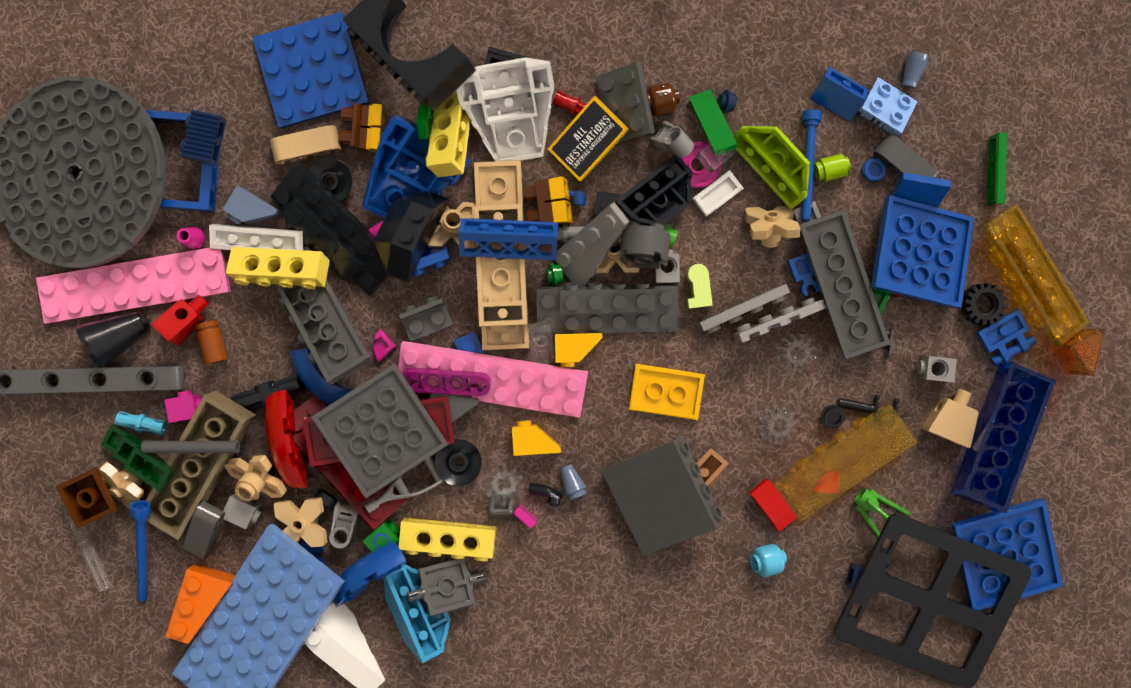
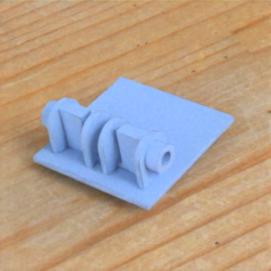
(888, 106)

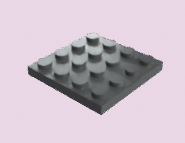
(380, 430)

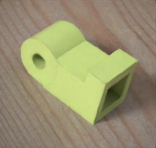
(700, 287)

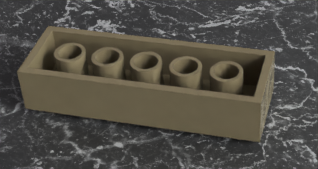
(198, 473)

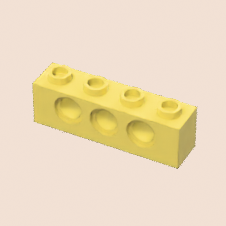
(448, 138)
(244, 260)
(411, 544)

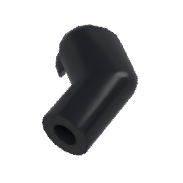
(546, 491)

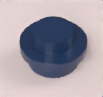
(727, 101)

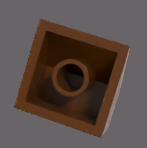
(86, 498)

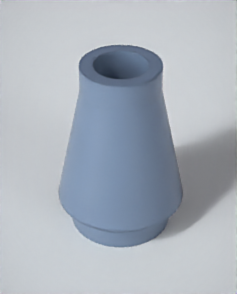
(914, 68)
(572, 483)

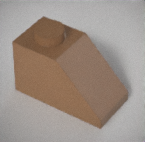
(712, 467)

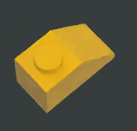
(574, 347)
(531, 440)

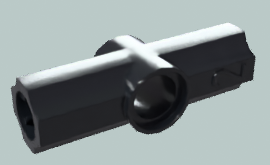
(256, 397)

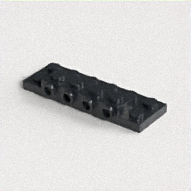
(330, 228)

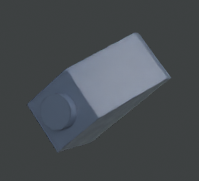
(249, 208)

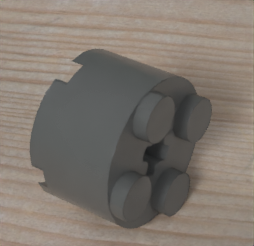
(645, 245)

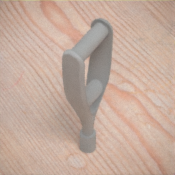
(402, 489)

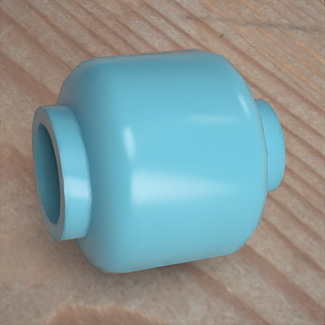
(768, 560)

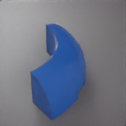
(314, 380)
(372, 566)

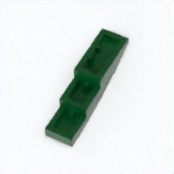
(145, 466)

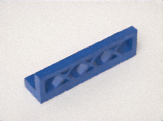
(508, 234)

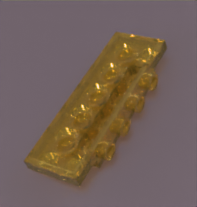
(1033, 276)
(844, 461)

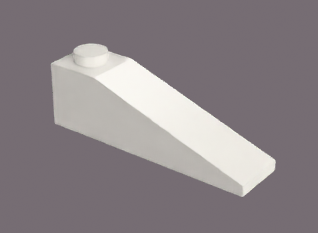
(344, 647)

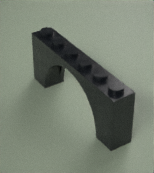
(429, 78)

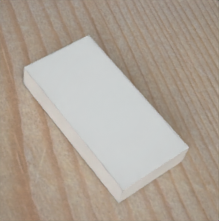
(717, 193)

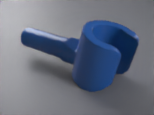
(578, 197)

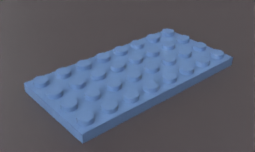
(261, 617)

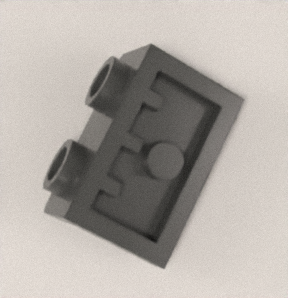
(426, 318)

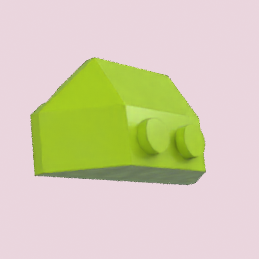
(775, 161)

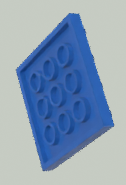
(310, 70)
(922, 252)
(1019, 534)

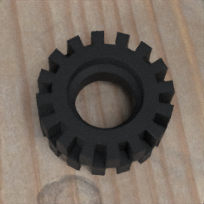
(995, 297)

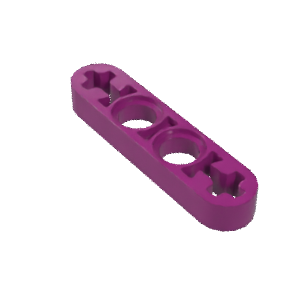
(444, 378)

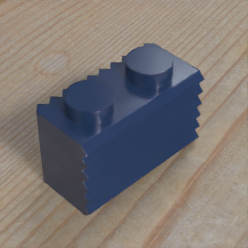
(203, 137)

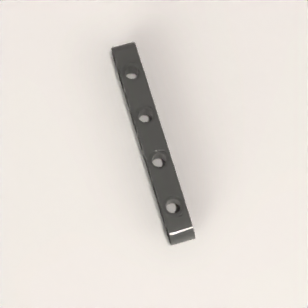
(89, 379)

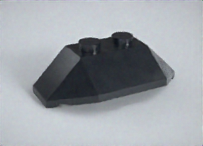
(659, 194)
(408, 231)

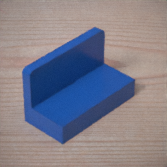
(839, 94)

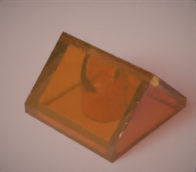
(1080, 352)

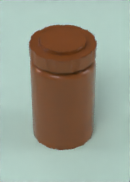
(211, 342)

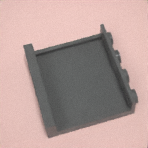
(663, 496)

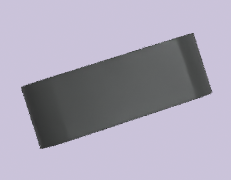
(901, 158)
(203, 530)

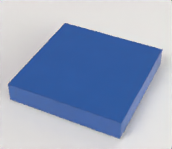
(921, 189)

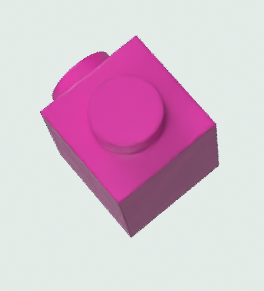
(182, 407)

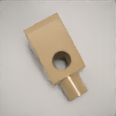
(953, 419)

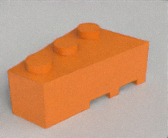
(197, 599)

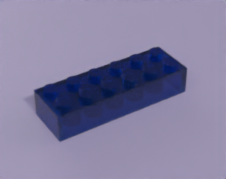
(1003, 437)

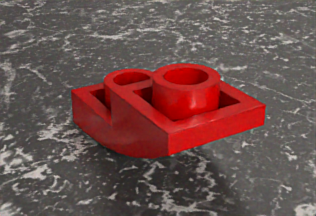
(772, 504)

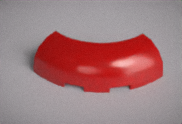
(284, 453)

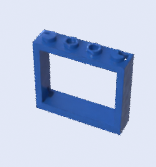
(208, 179)

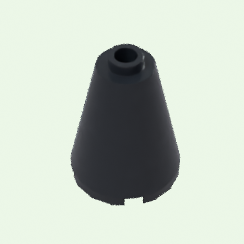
(112, 336)

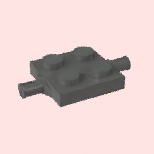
(446, 587)

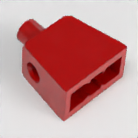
(172, 322)

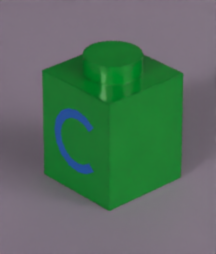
(382, 535)

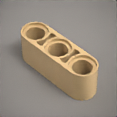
(305, 143)

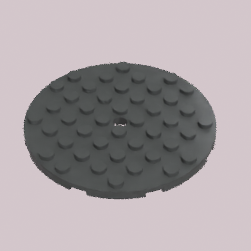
(121, 178)

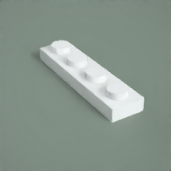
(253, 237)

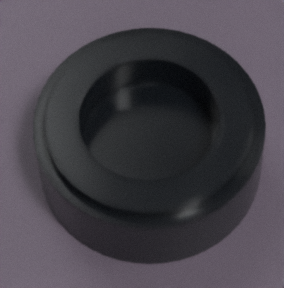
(328, 499)

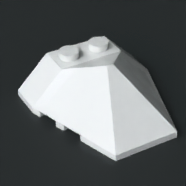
(510, 106)

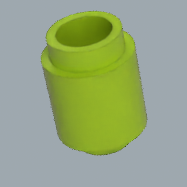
(831, 168)

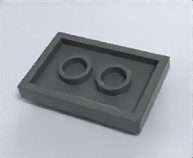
(626, 97)

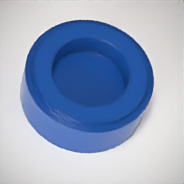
(873, 170)

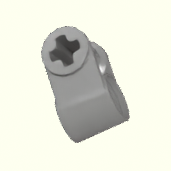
(672, 140)
(346, 520)

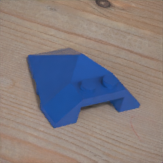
(401, 167)

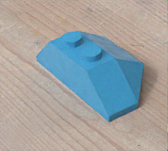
(421, 633)

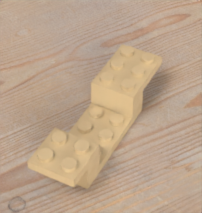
(501, 280)

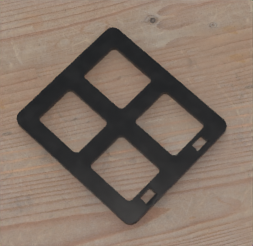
(932, 601)

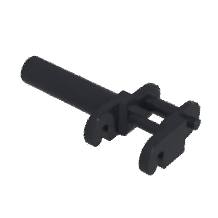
(864, 407)

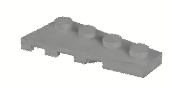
(590, 246)
(787, 314)

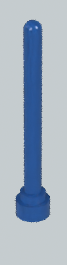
(811, 120)
(139, 512)

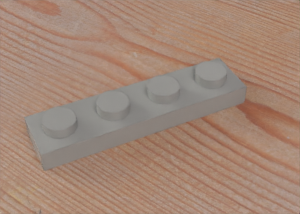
(753, 305)

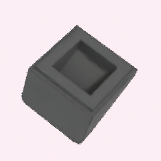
(497, 511)

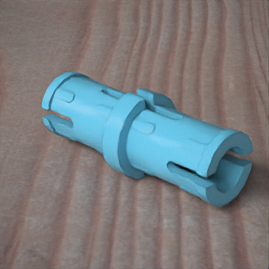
(141, 423)

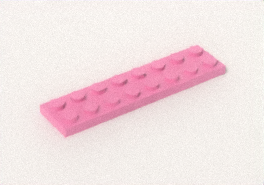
(132, 285)
(513, 381)

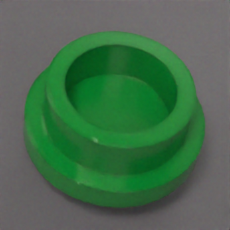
(554, 274)

